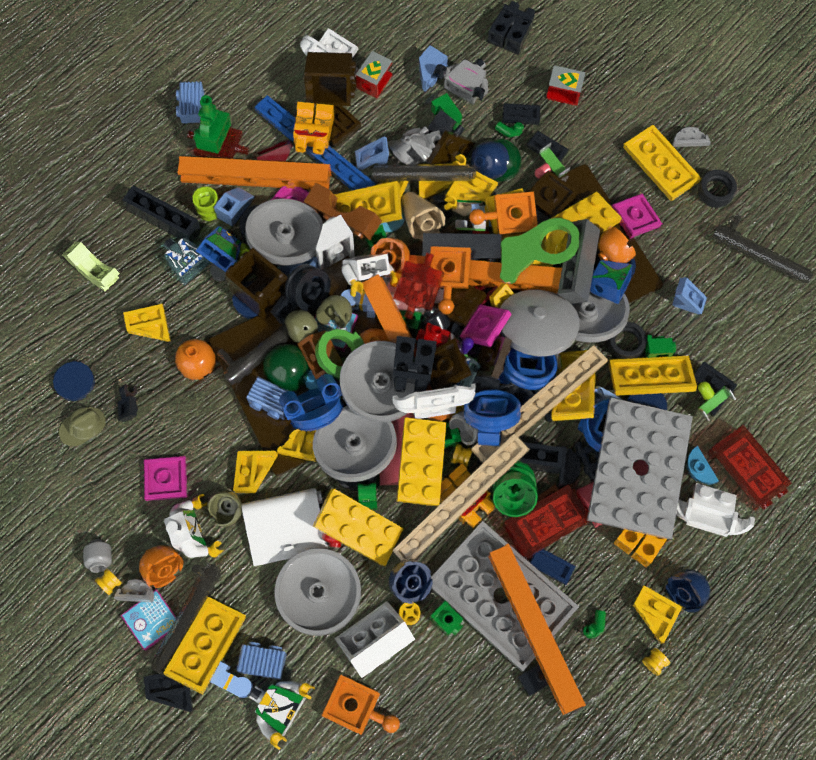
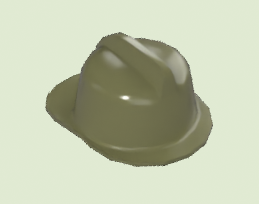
(81, 426)

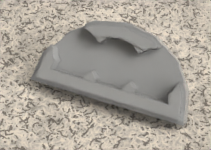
(690, 137)
(136, 591)

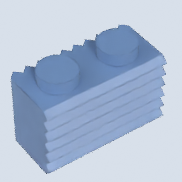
(189, 101)
(266, 396)
(261, 661)

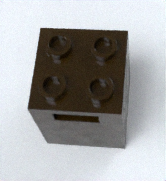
(330, 78)
(264, 291)

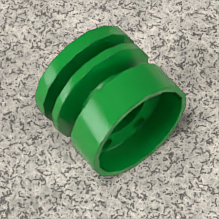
(516, 491)

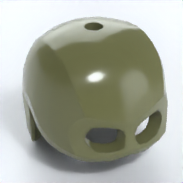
(336, 309)
(297, 321)
(219, 508)

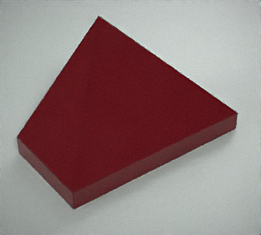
(276, 152)

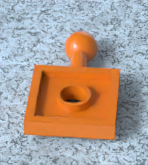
(505, 222)
(457, 278)
(357, 719)

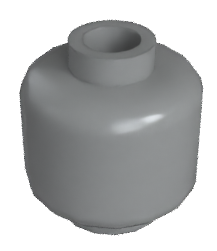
(97, 556)

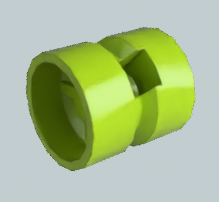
(204, 202)

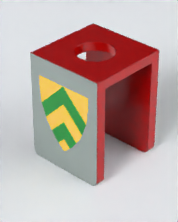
(373, 74)
(565, 85)

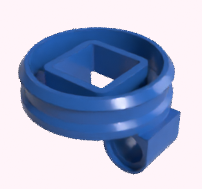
(526, 378)
(310, 400)
(499, 413)
(590, 426)

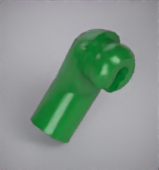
(513, 131)

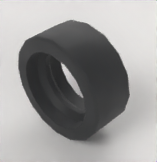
(712, 200)
(640, 335)

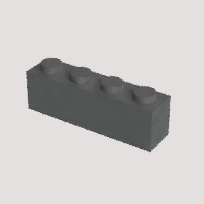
(578, 270)

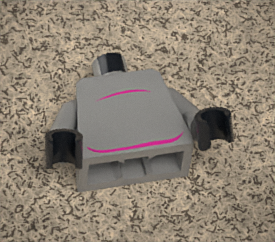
(465, 79)

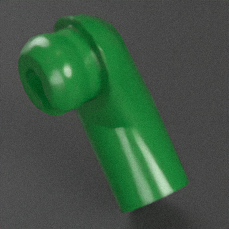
(597, 627)

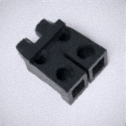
(511, 27)
(409, 370)

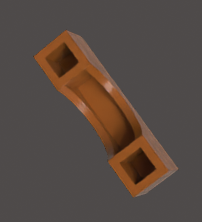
(360, 221)

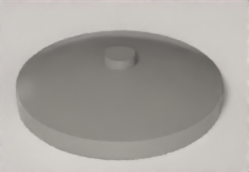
(284, 231)
(601, 318)
(540, 323)
(368, 382)
(354, 447)
(317, 592)

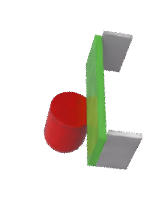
(477, 229)

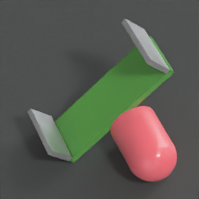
(552, 164)

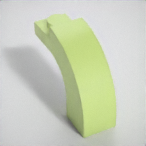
(90, 266)

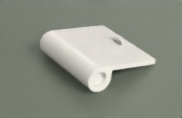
(282, 523)

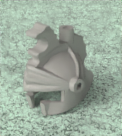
(414, 145)

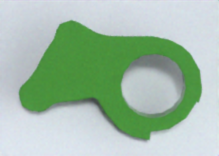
(522, 250)
(352, 340)

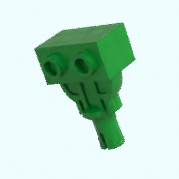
(212, 128)

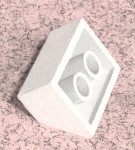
(334, 242)
(374, 639)

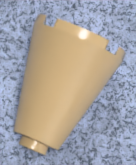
(421, 215)

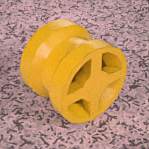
(461, 455)
(108, 581)
(411, 611)
(656, 661)

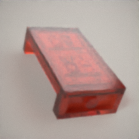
(751, 467)
(547, 522)

